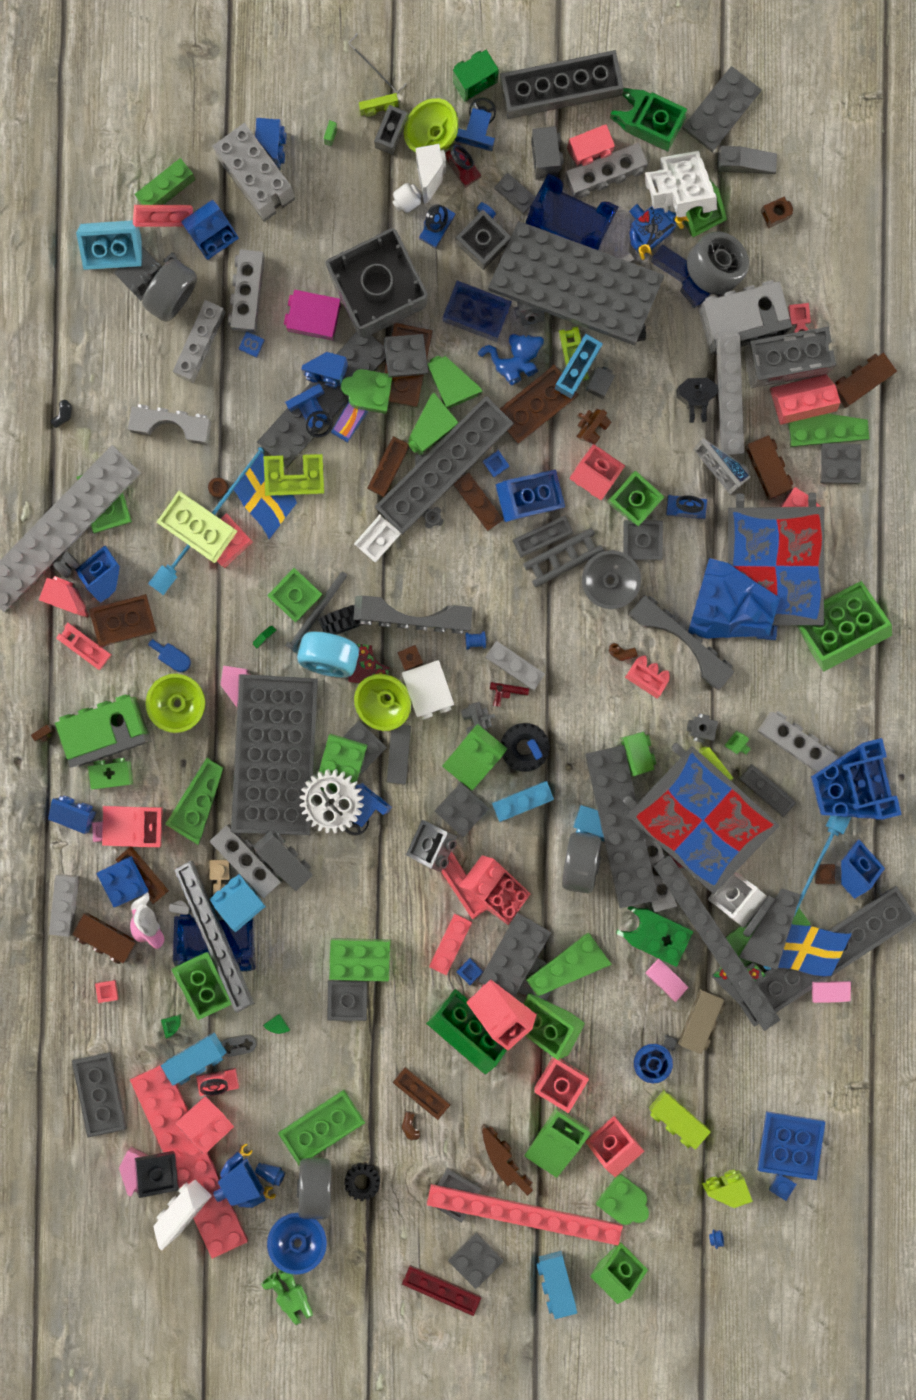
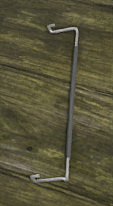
(381, 76)

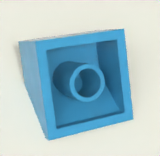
(237, 902)

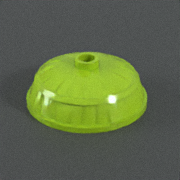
(427, 121)
(161, 704)
(376, 709)

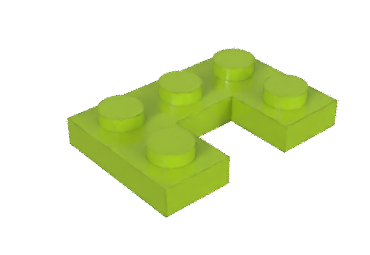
(307, 483)

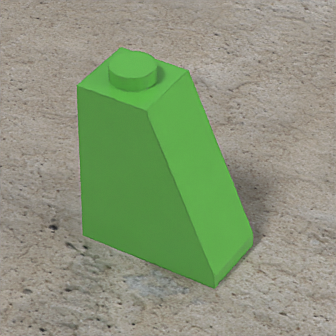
(452, 382)
(431, 426)

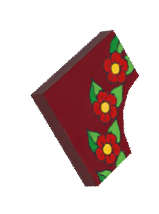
(366, 665)

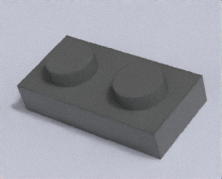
(515, 193)

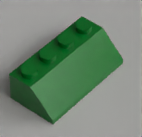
(465, 1033)

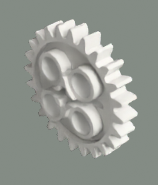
(345, 790)

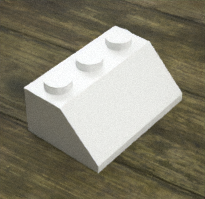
(430, 169)
(180, 1212)

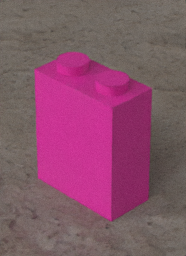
(312, 314)

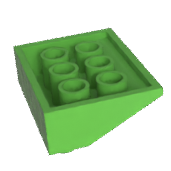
(850, 626)

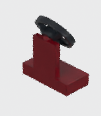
(462, 165)

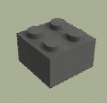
(545, 152)
(483, 239)

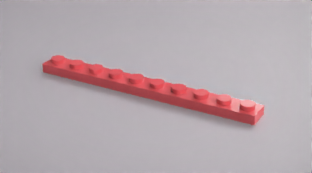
(524, 1214)

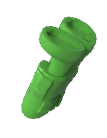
(290, 1300)

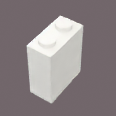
(428, 689)

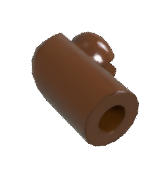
(621, 654)
(407, 1127)

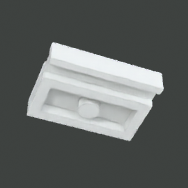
(377, 538)

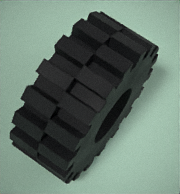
(339, 621)
(513, 736)

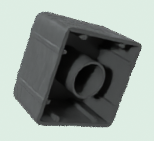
(377, 283)

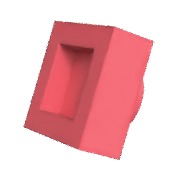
(106, 991)

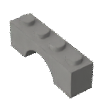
(145, 421)

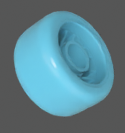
(328, 654)

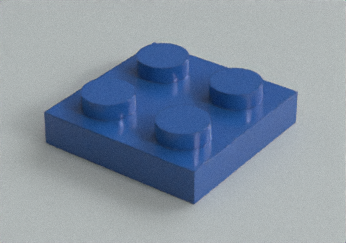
(122, 882)

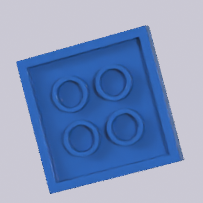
(791, 1145)

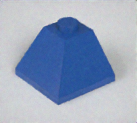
(100, 574)
(859, 870)

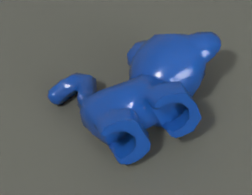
(523, 349)

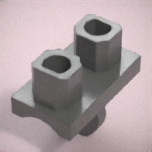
(478, 715)

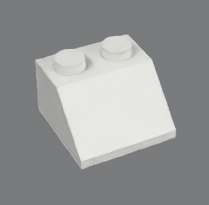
(738, 899)

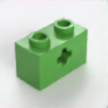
(99, 778)

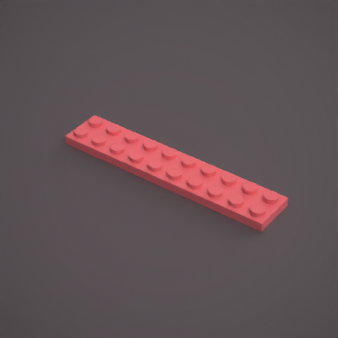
(163, 1108)

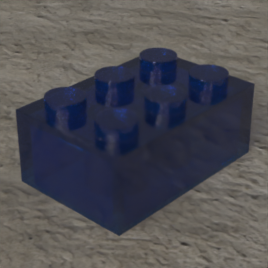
(477, 311)

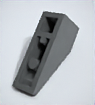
(746, 160)

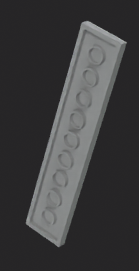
(64, 524)

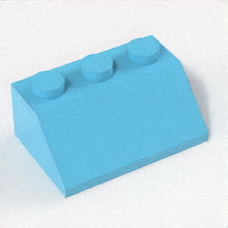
(109, 245)

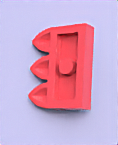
(647, 677)

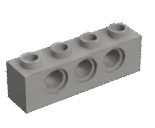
(631, 154)
(245, 260)
(199, 341)
(770, 730)
(235, 858)
(666, 899)

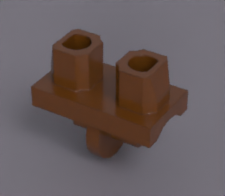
(590, 422)

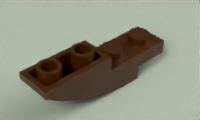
(499, 1155)

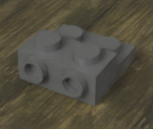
(432, 846)

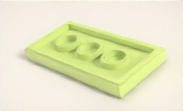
(197, 526)

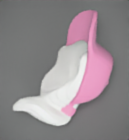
(144, 923)

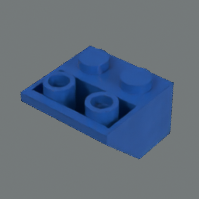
(272, 137)
(210, 229)
(326, 368)
(72, 815)

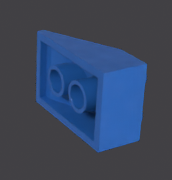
(530, 495)

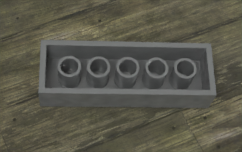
(561, 84)

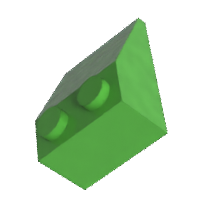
(474, 757)
(202, 985)
(554, 1027)

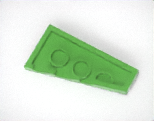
(827, 429)
(195, 805)
(572, 964)

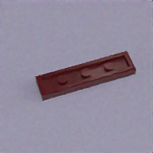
(441, 1290)

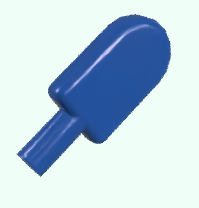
(171, 656)

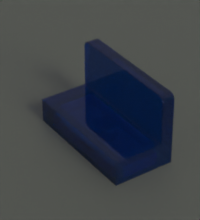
(671, 263)

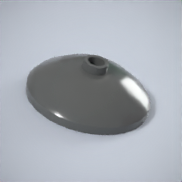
(623, 571)

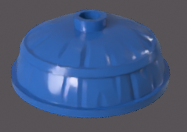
(285, 1253)

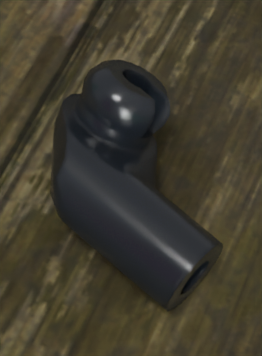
(65, 411)

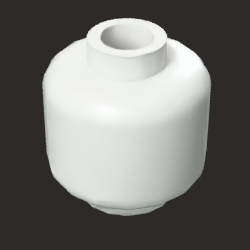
(407, 197)

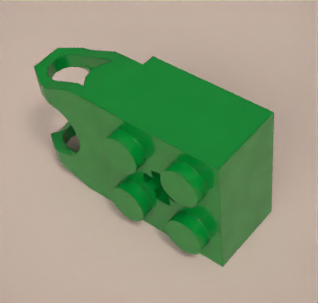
(646, 116)
(650, 933)

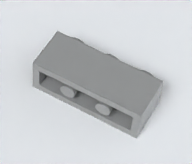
(514, 665)
(64, 905)

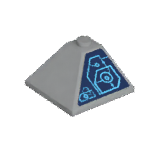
(724, 467)

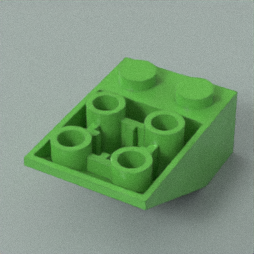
(557, 1142)

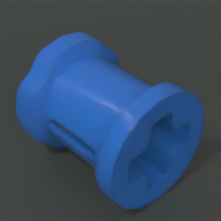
(475, 640)

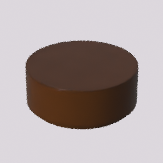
(218, 487)

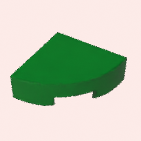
(264, 636)
(171, 1025)
(277, 1025)

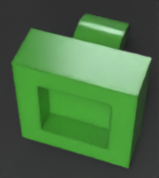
(737, 743)

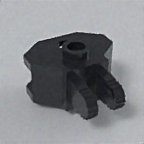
(697, 398)

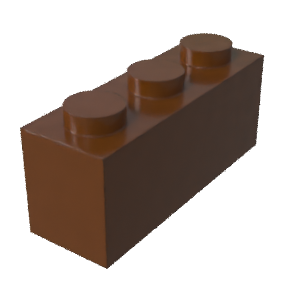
(864, 379)
(769, 467)
(104, 938)

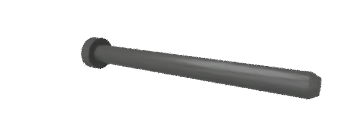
(316, 612)

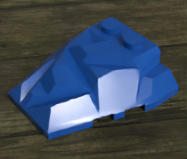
(732, 604)
(857, 785)

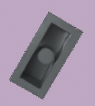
(391, 130)

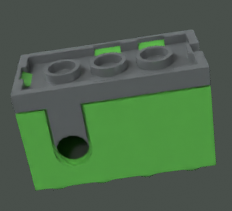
(96, 733)

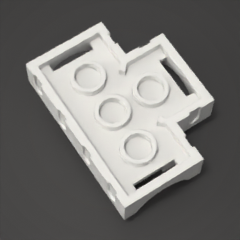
(681, 184)

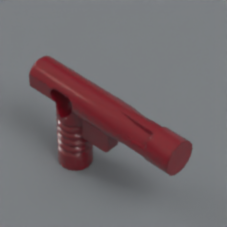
(505, 692)

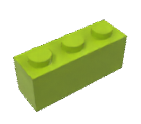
(678, 1120)

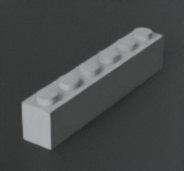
(730, 392)

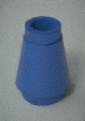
(271, 1174)

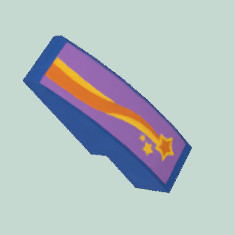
(348, 422)

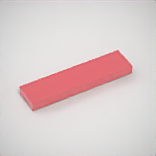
(455, 875)

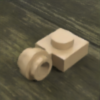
(219, 871)

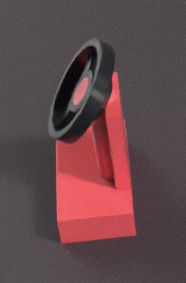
(217, 1082)

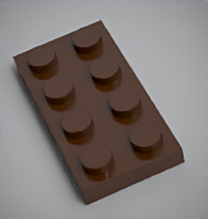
(407, 389)
(535, 405)

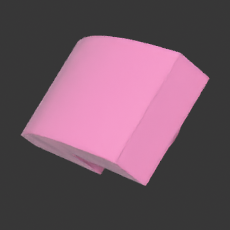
(666, 980)
(831, 991)

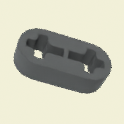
(237, 1040)

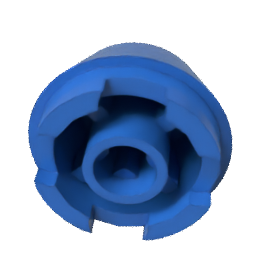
(653, 1063)

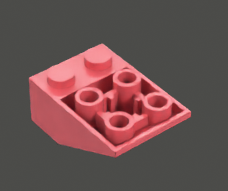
(132, 826)
(495, 889)
(501, 1014)

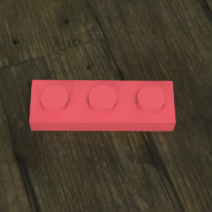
(160, 215)
(450, 944)

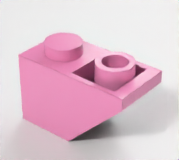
(229, 681)
(127, 1170)

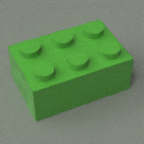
(359, 959)

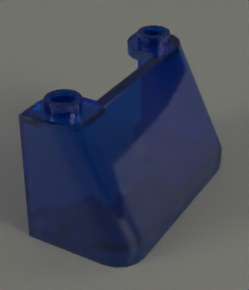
(568, 216)
(190, 943)

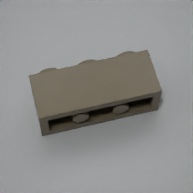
(701, 1021)

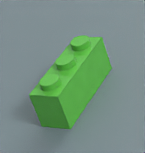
(166, 185)

